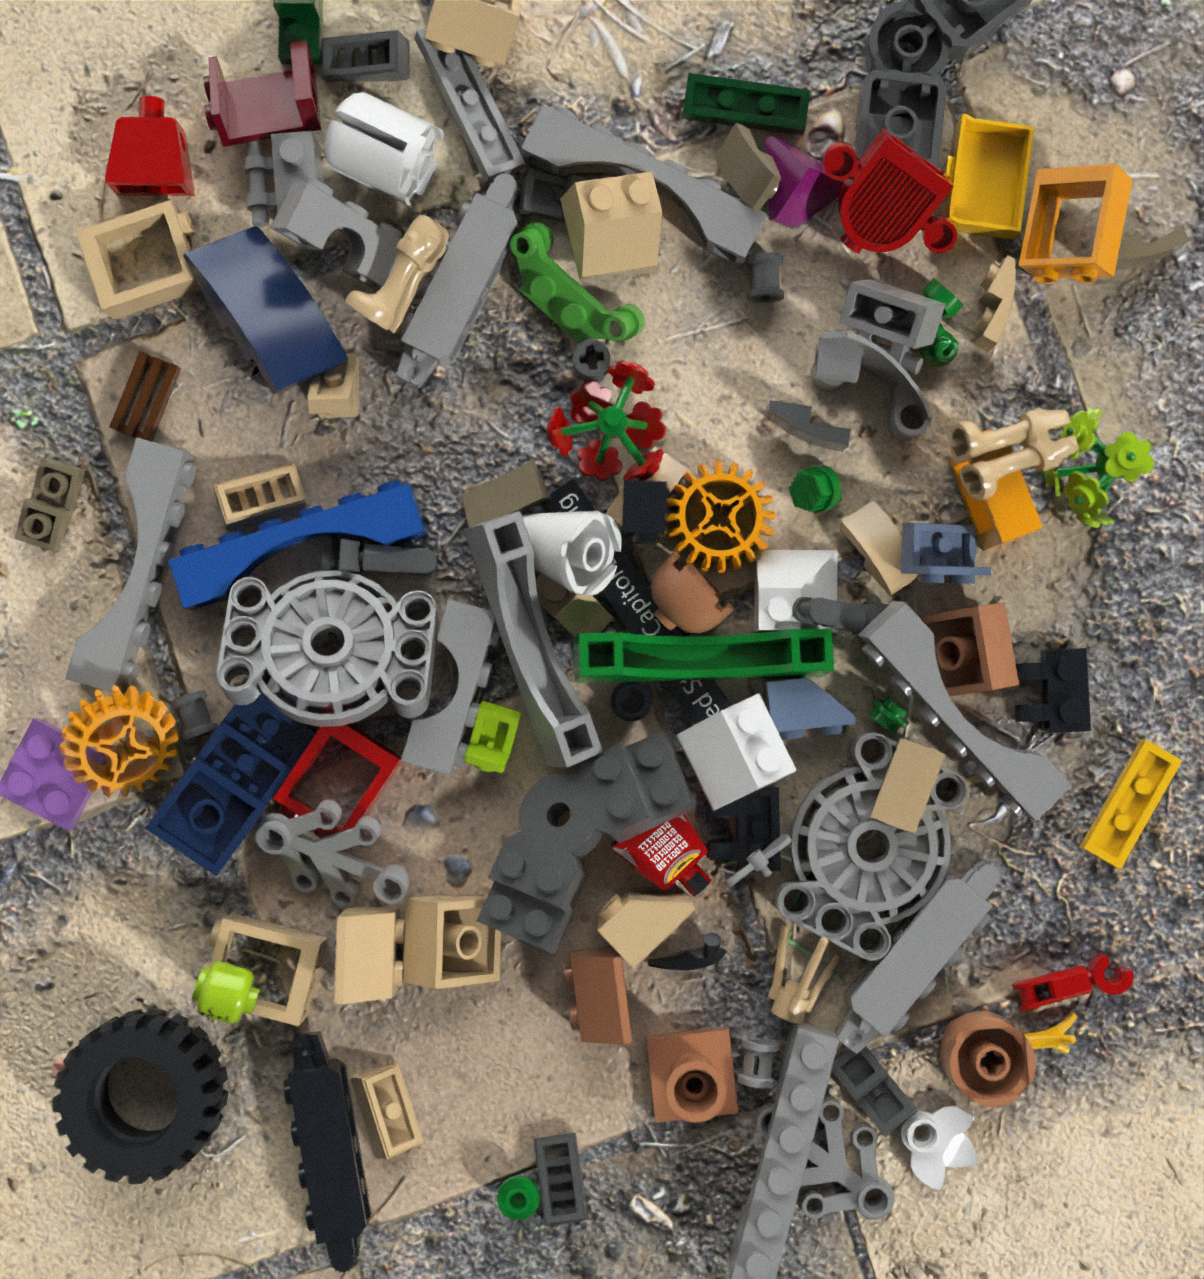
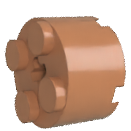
(1005, 1072)

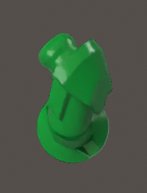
(944, 346)

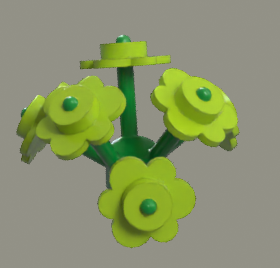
(1115, 461)

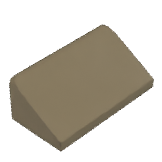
(506, 494)

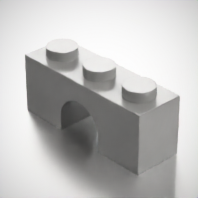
(313, 214)

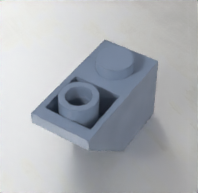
(804, 705)

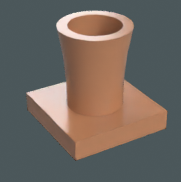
(690, 1054)

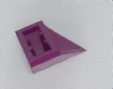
(802, 186)

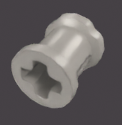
(750, 1075)

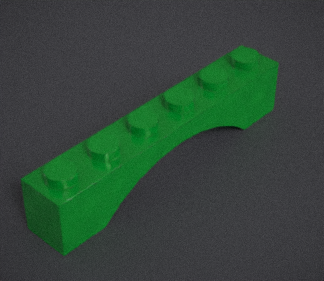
(683, 658)

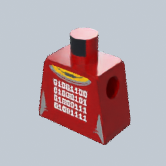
(667, 855)

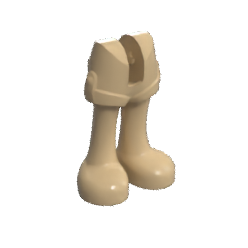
(417, 254)
(1037, 451)

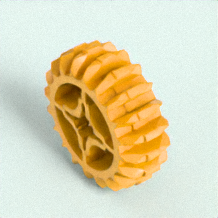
(731, 533)
(150, 751)

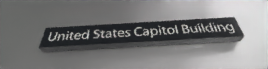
(635, 607)

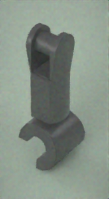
(348, 556)
(836, 613)

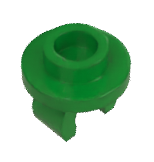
(518, 1197)

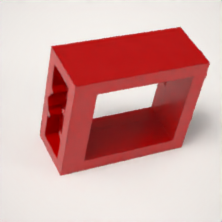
(359, 742)

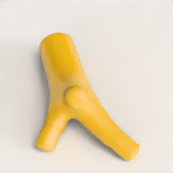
(1054, 1036)

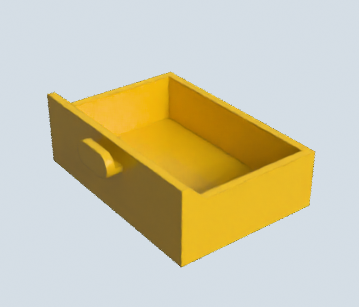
(988, 176)

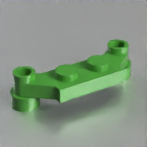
(565, 298)

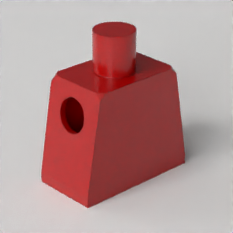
(149, 154)

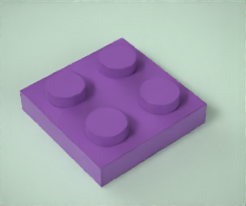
(40, 779)

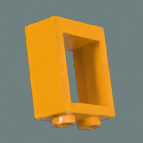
(1075, 182)
(1007, 513)

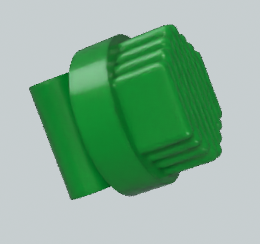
(815, 489)

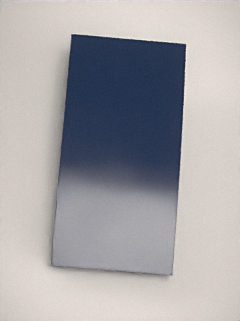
(265, 308)
(230, 783)

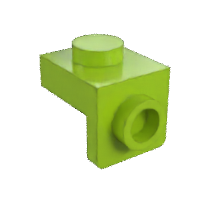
(492, 737)

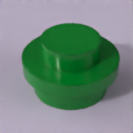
(889, 714)

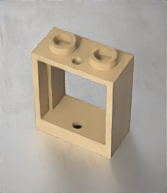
(101, 270)
(307, 970)

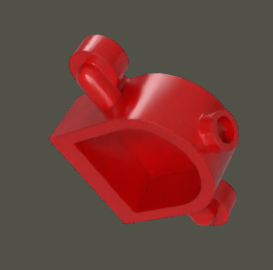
(889, 196)

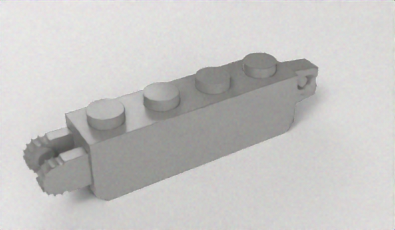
(460, 283)
(916, 955)

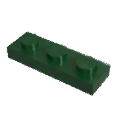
(746, 103)

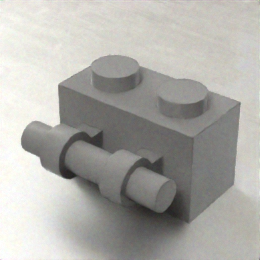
(293, 159)
(893, 315)

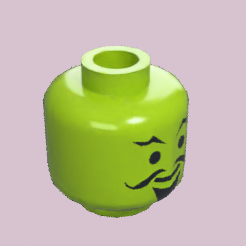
(225, 992)

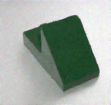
(299, 22)

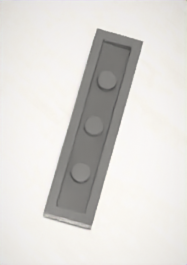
(472, 109)

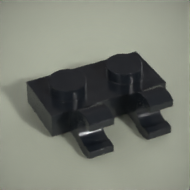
(1064, 691)
(756, 827)

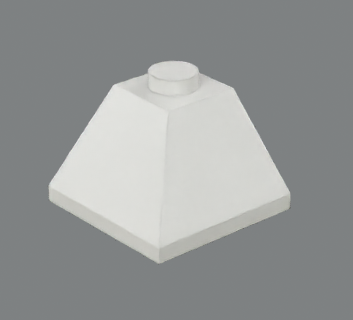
(786, 576)

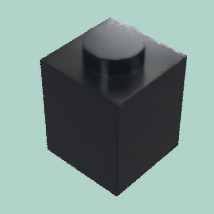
(645, 511)

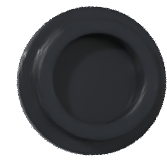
(631, 701)

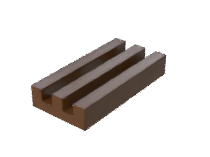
(131, 389)

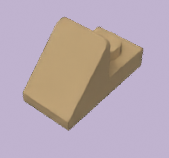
(336, 391)
(571, 610)

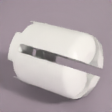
(382, 147)

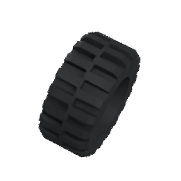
(97, 1129)

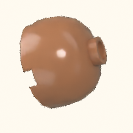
(686, 598)

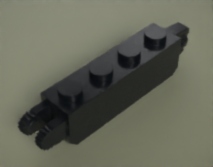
(329, 1149)

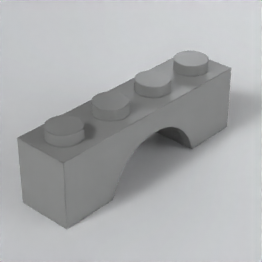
(438, 740)

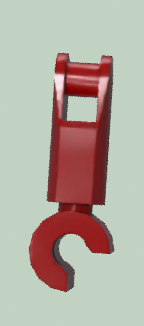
(1074, 983)

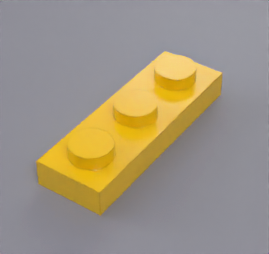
(1130, 803)

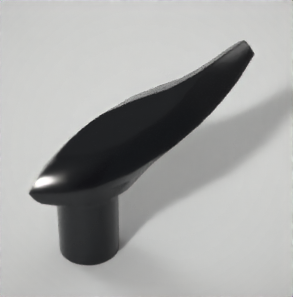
(693, 958)

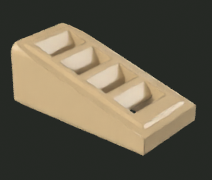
(239, 486)

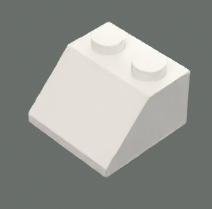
(736, 752)

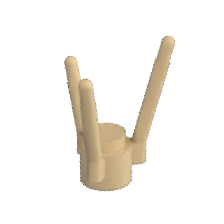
(795, 998)

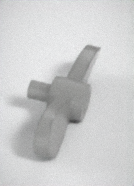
(759, 860)

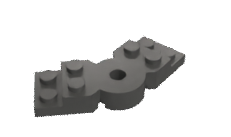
(904, 87)
(541, 866)

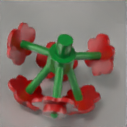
(595, 409)

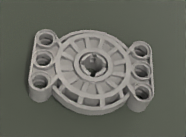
(337, 686)
(857, 884)

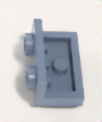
(940, 551)

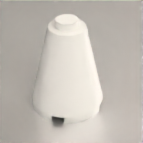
(575, 548)

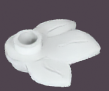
(941, 1146)

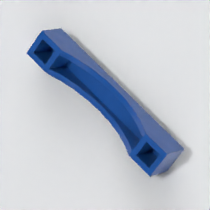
(208, 573)

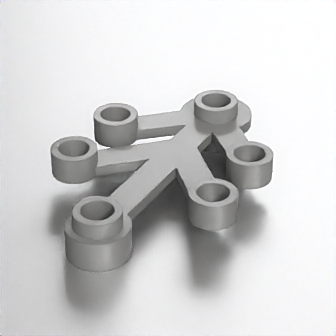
(285, 837)
(832, 1167)

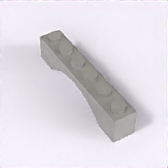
(569, 147)
(157, 484)
(508, 576)
(908, 650)
(792, 1125)

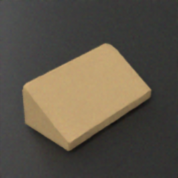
(907, 785)
(387, 1111)

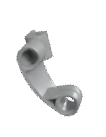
(841, 357)

